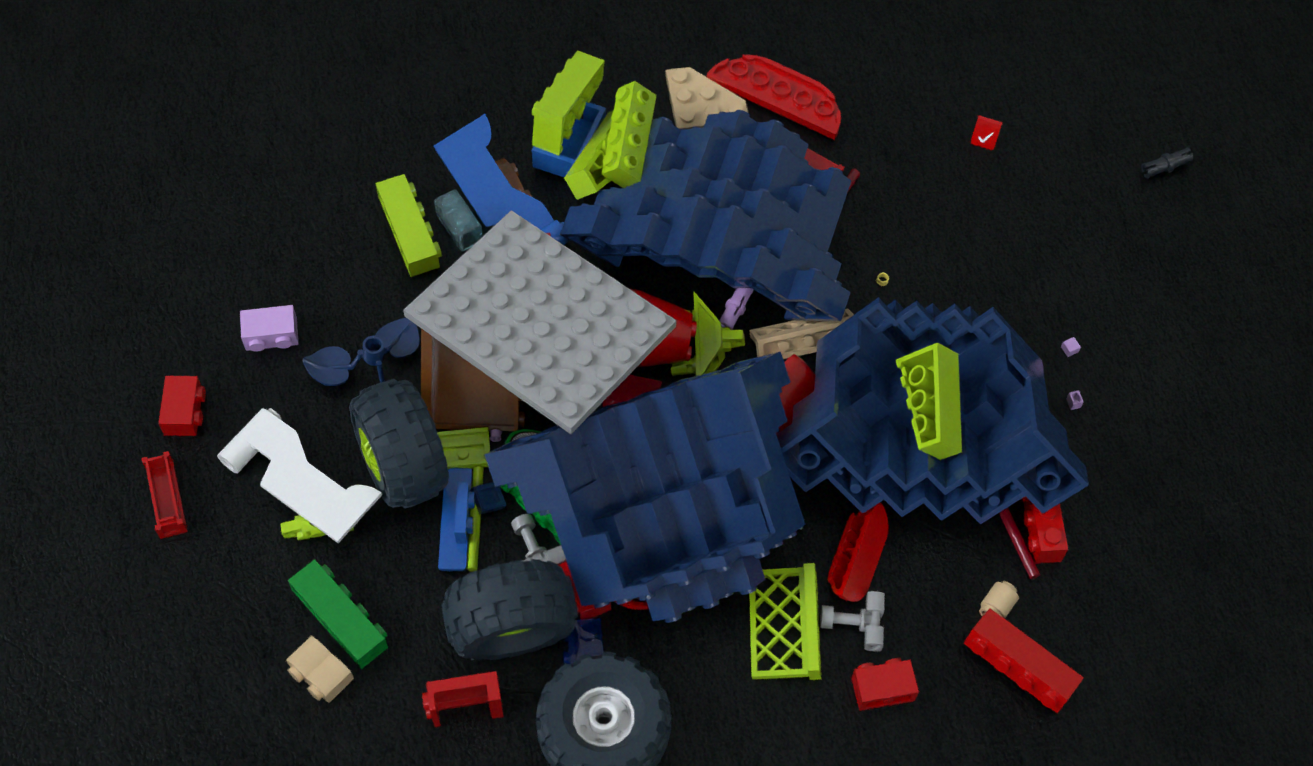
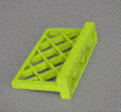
(809, 624)

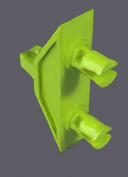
(710, 342)

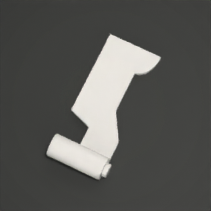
(294, 479)

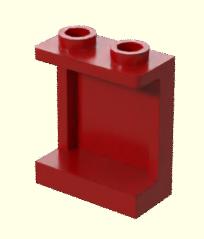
(462, 692)

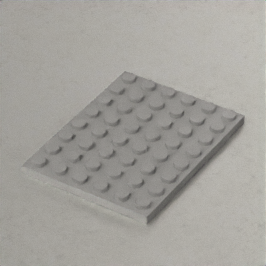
(540, 320)

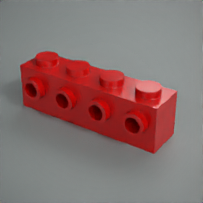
(1046, 533)
(1023, 660)

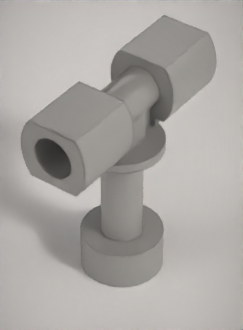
(523, 526)
(867, 620)

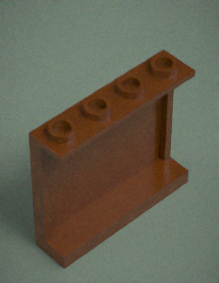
(463, 395)

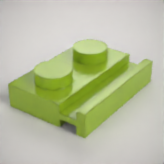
(465, 447)

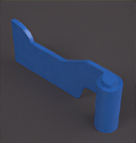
(484, 182)

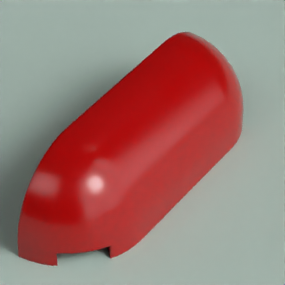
(858, 553)

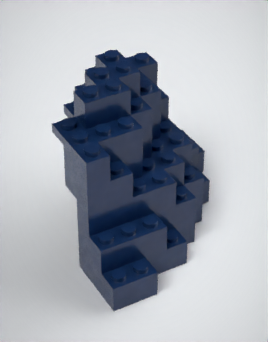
(728, 207)
(863, 434)
(666, 489)

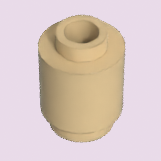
(1000, 599)

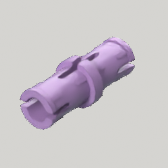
(735, 307)

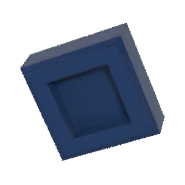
(488, 498)

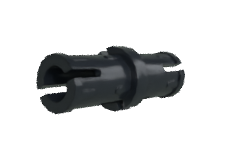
(1167, 162)

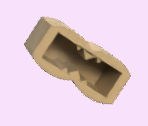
(319, 669)

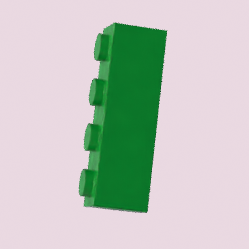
(338, 613)

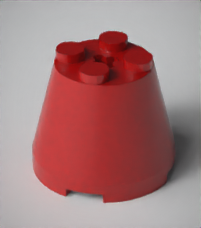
(675, 346)

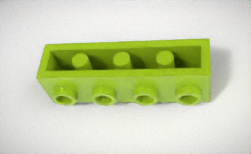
(628, 134)
(408, 225)

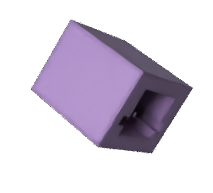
(1070, 346)
(1074, 400)

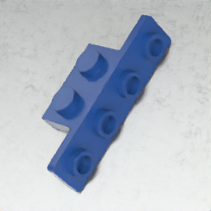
(456, 520)

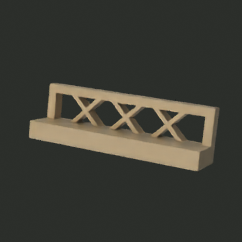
(794, 336)

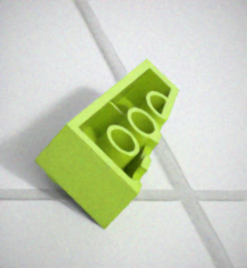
(565, 101)
(585, 174)
(934, 398)

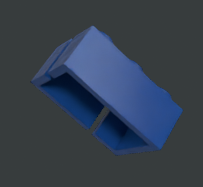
(572, 148)

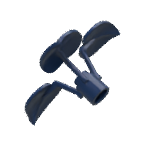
(332, 363)

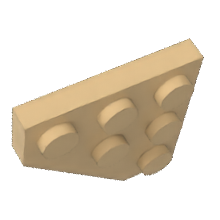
(697, 96)

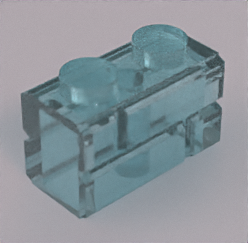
(458, 220)

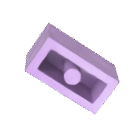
(269, 328)

